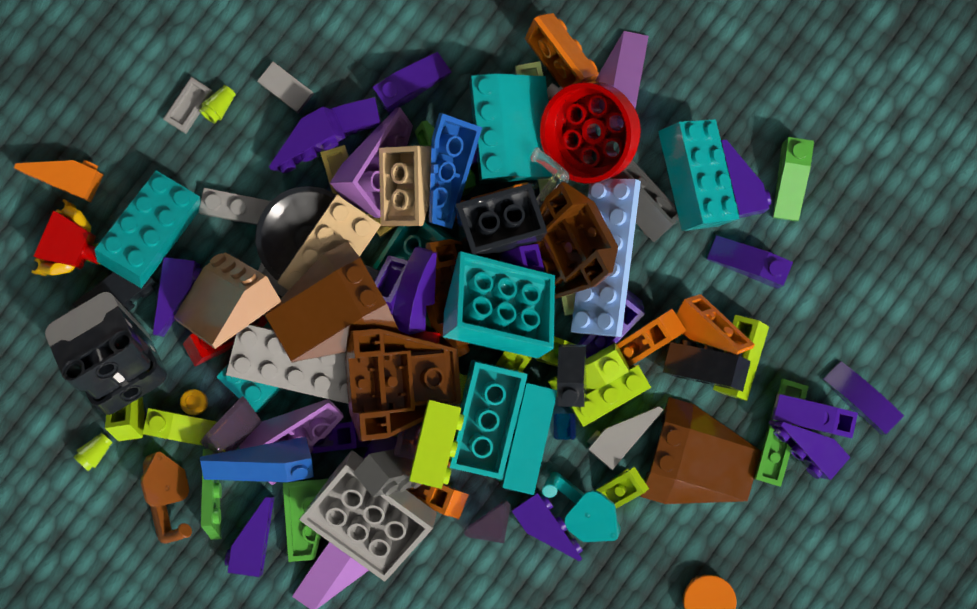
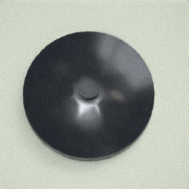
(287, 225)

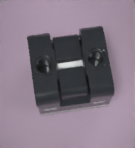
(105, 353)

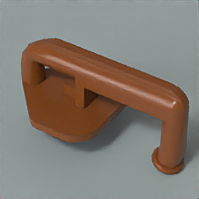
(161, 485)

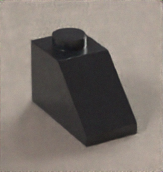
(571, 375)

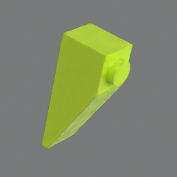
(602, 368)
(127, 422)
(176, 426)

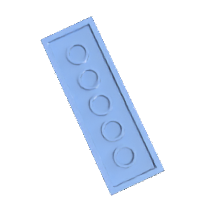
(603, 307)

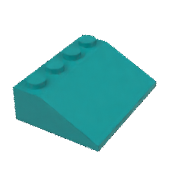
(510, 118)
(500, 306)

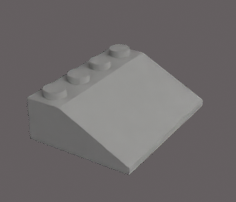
(367, 528)

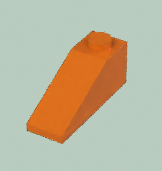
(70, 176)
(710, 326)
(651, 337)
(445, 500)

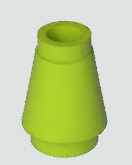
(217, 104)
(93, 451)

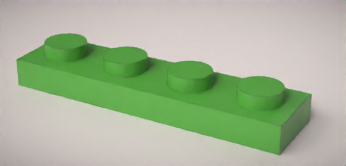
(775, 452)

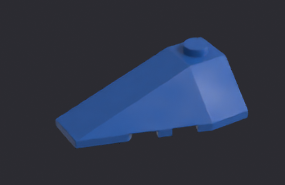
(451, 160)
(269, 462)

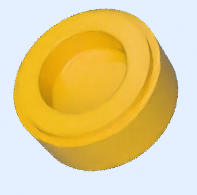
(193, 402)

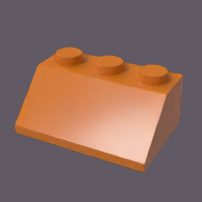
(559, 51)

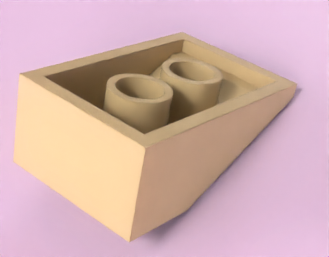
(404, 185)

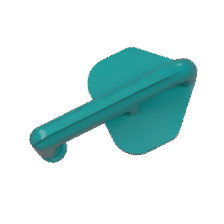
(593, 514)

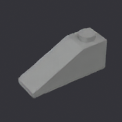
(618, 439)

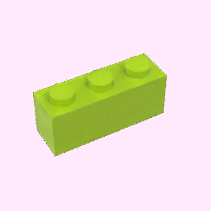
(757, 333)
(611, 396)
(436, 444)

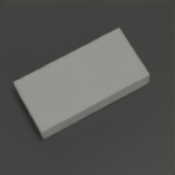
(285, 87)
(187, 105)

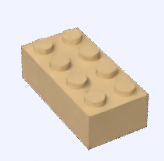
(336, 226)

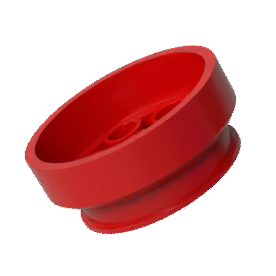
(562, 122)

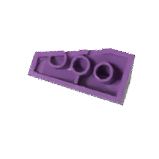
(624, 67)
(359, 175)
(310, 421)
(328, 577)

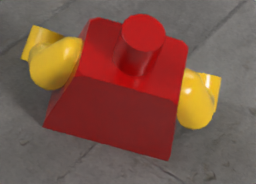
(65, 243)

